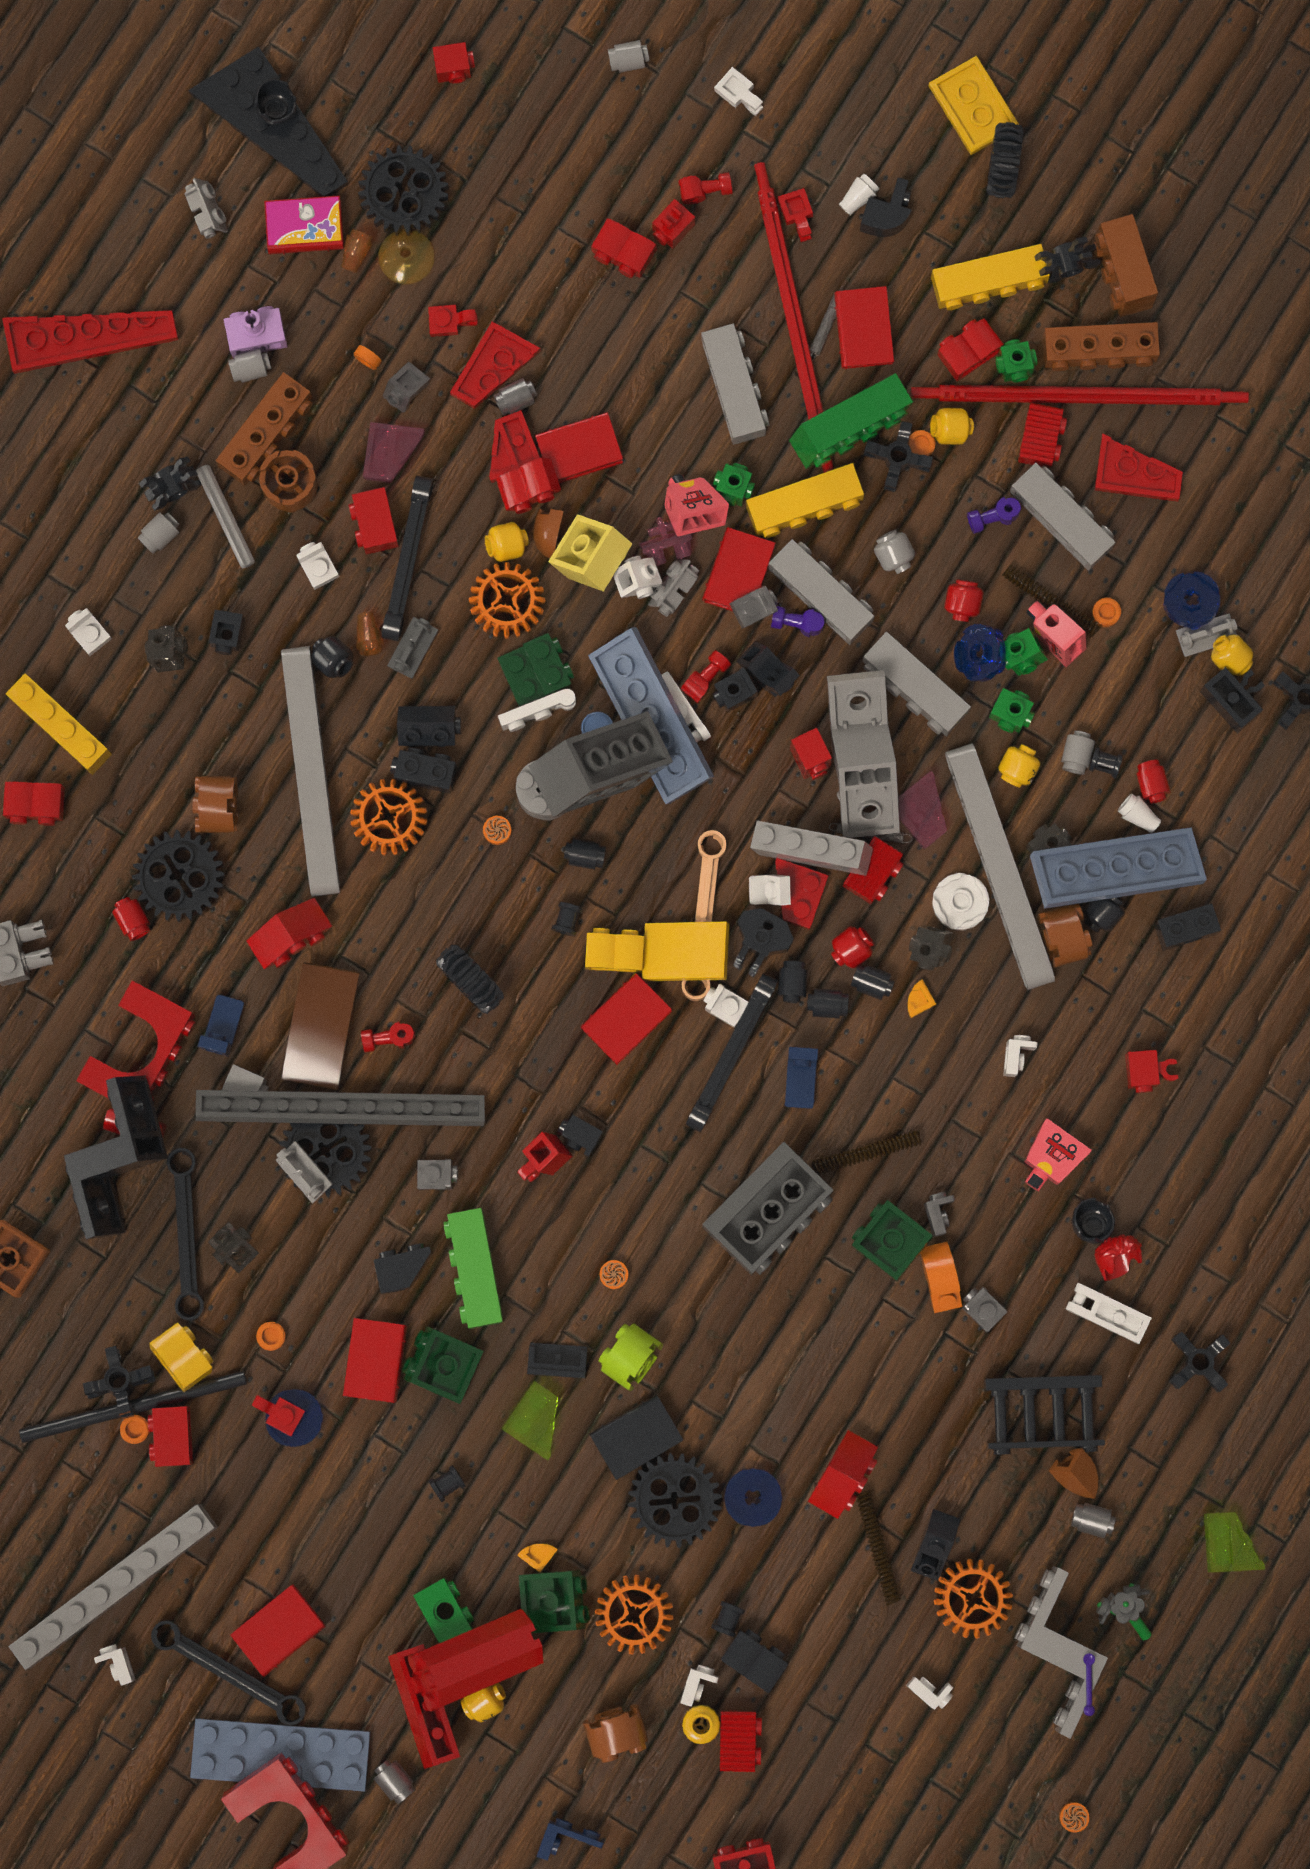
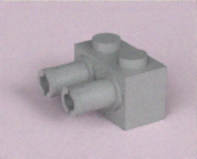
(14, 963)

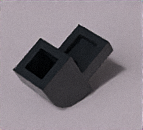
(886, 218)
(767, 669)

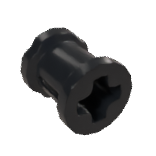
(1106, 762)
(567, 919)
(447, 1483)
(728, 1619)

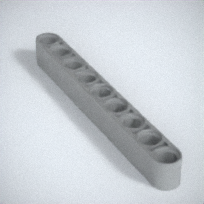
(310, 771)
(999, 866)

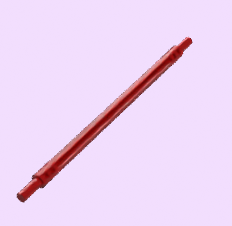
(789, 297)
(1091, 395)

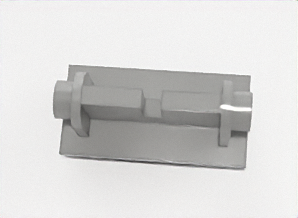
(201, 196)
(678, 577)
(1203, 638)
(303, 1171)

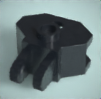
(762, 941)

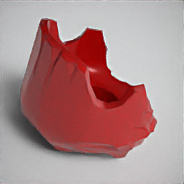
(1115, 1255)

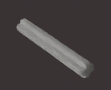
(225, 516)

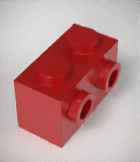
(753, 1856)

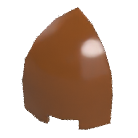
(547, 530)
(1077, 1473)

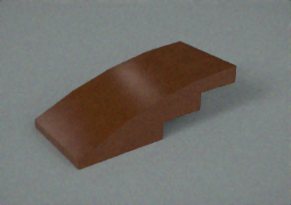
(320, 1025)

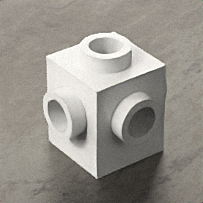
(637, 577)

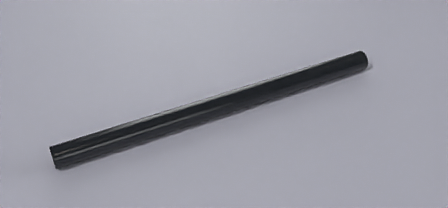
(138, 1405)

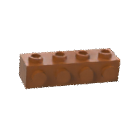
(1101, 345)
(265, 429)

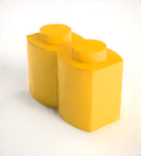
(614, 951)
(181, 1356)

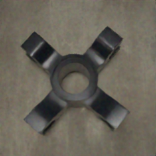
(1067, 259)
(881, 452)
(170, 483)
(1292, 689)
(1209, 1353)
(100, 1387)

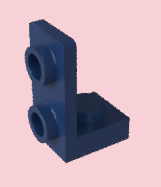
(222, 1026)
(801, 1077)
(551, 1843)

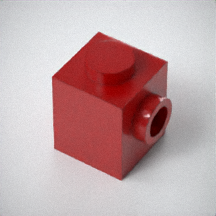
(453, 62)

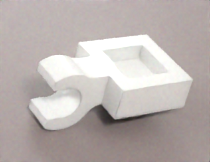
(737, 89)

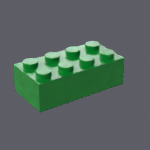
(851, 421)

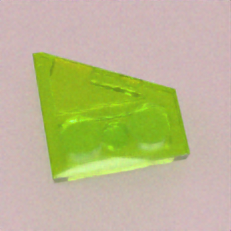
(534, 1419)
(1228, 1545)

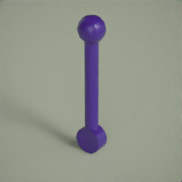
(1089, 1659)

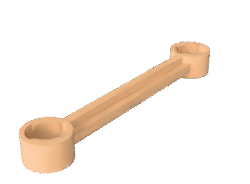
(706, 894)

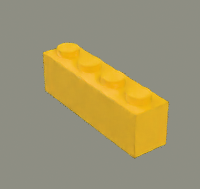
(988, 277)
(804, 501)
(58, 724)

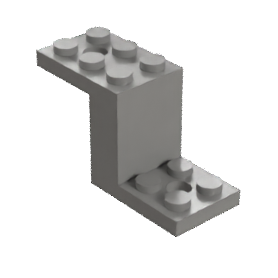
(863, 754)
(1058, 1650)

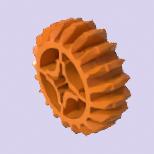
(517, 594)
(400, 810)
(654, 1601)
(995, 1611)

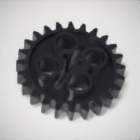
(427, 199)
(199, 863)
(339, 1172)
(677, 1527)

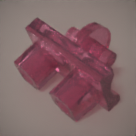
(655, 547)

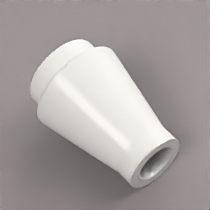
(858, 194)
(1138, 813)

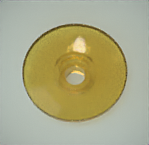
(408, 269)

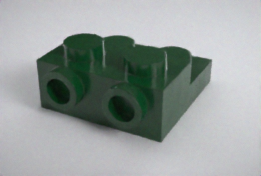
(536, 670)
(891, 1240)
(442, 1364)
(554, 1600)

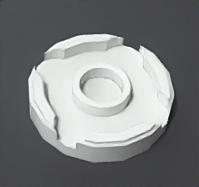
(960, 901)

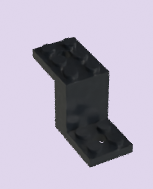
(95, 1166)

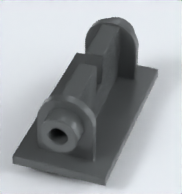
(413, 647)

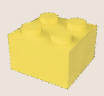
(590, 552)

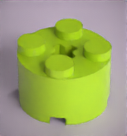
(630, 1356)

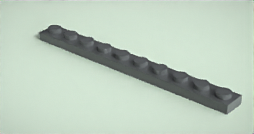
(340, 1108)

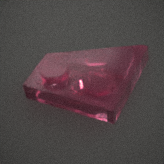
(389, 450)
(922, 811)

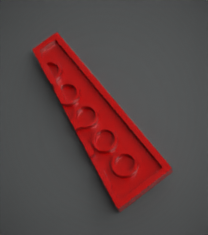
(65, 339)

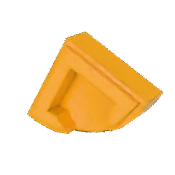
(919, 999)
(537, 1555)

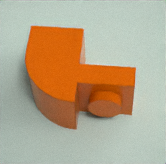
(941, 1277)

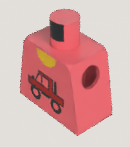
(694, 505)
(1058, 632)
(1053, 1155)

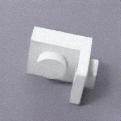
(317, 564)
(87, 631)
(769, 889)
(725, 1005)
(1013, 1058)
(121, 1666)
(692, 1688)
(925, 1689)

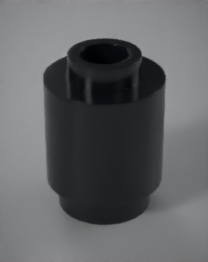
(585, 853)
(793, 981)
(872, 981)
(828, 1003)

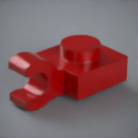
(797, 210)
(446, 320)
(283, 1414)

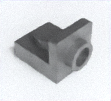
(405, 386)
(754, 606)
(436, 1174)
(938, 1219)
(983, 1308)

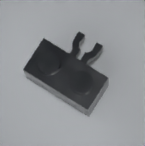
(1232, 699)

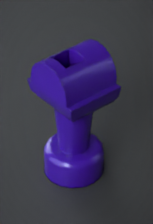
(1005, 512)
(809, 623)

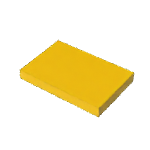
(971, 103)
(685, 951)

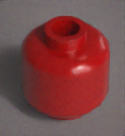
(964, 600)
(852, 947)

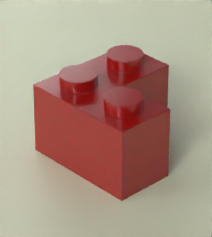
(289, 933)
(844, 1475)

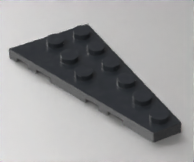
(291, 144)

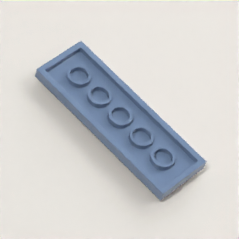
(639, 687)
(1118, 867)
(322, 1755)

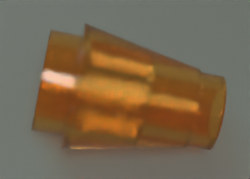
(355, 250)
(368, 637)

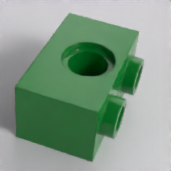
(429, 1601)

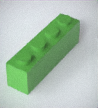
(474, 1268)

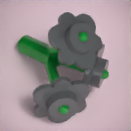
(1126, 1608)

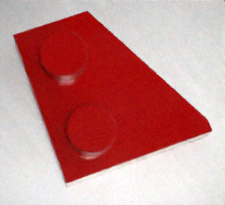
(511, 445)
(805, 893)

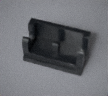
(557, 1360)

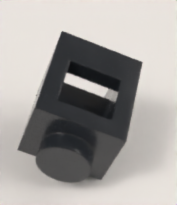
(223, 622)
(732, 701)
(580, 1135)

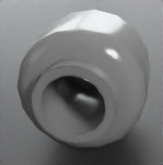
(894, 551)

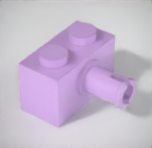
(255, 331)

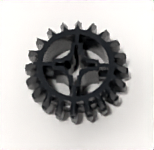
(1005, 160)
(470, 978)

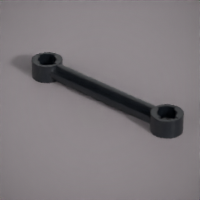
(420, 501)
(731, 1052)
(186, 1234)
(229, 1672)

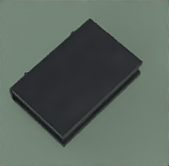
(636, 1436)

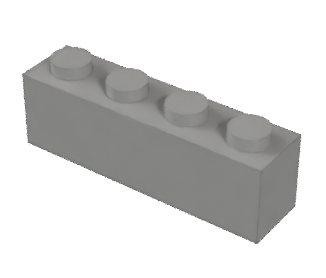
(733, 383)
(1063, 516)
(821, 592)
(916, 684)
(811, 848)

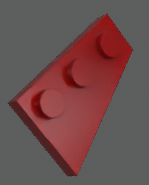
(492, 364)
(1134, 474)

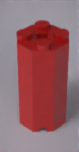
(475, 1660)

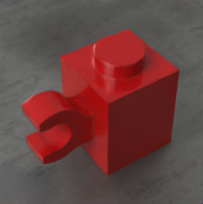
(672, 224)
(1144, 1070)
(545, 1156)

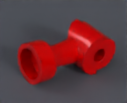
(695, 190)
(697, 683)
(399, 1035)

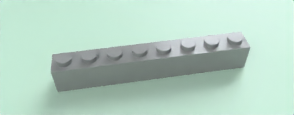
(113, 1586)

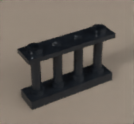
(1057, 1388)

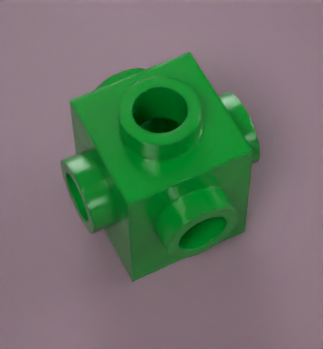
(1016, 370)
(734, 494)
(1023, 652)
(1012, 701)

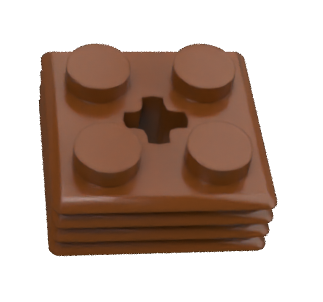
(28, 1256)

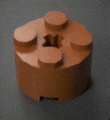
(290, 465)
(216, 804)
(1064, 935)
(616, 1733)

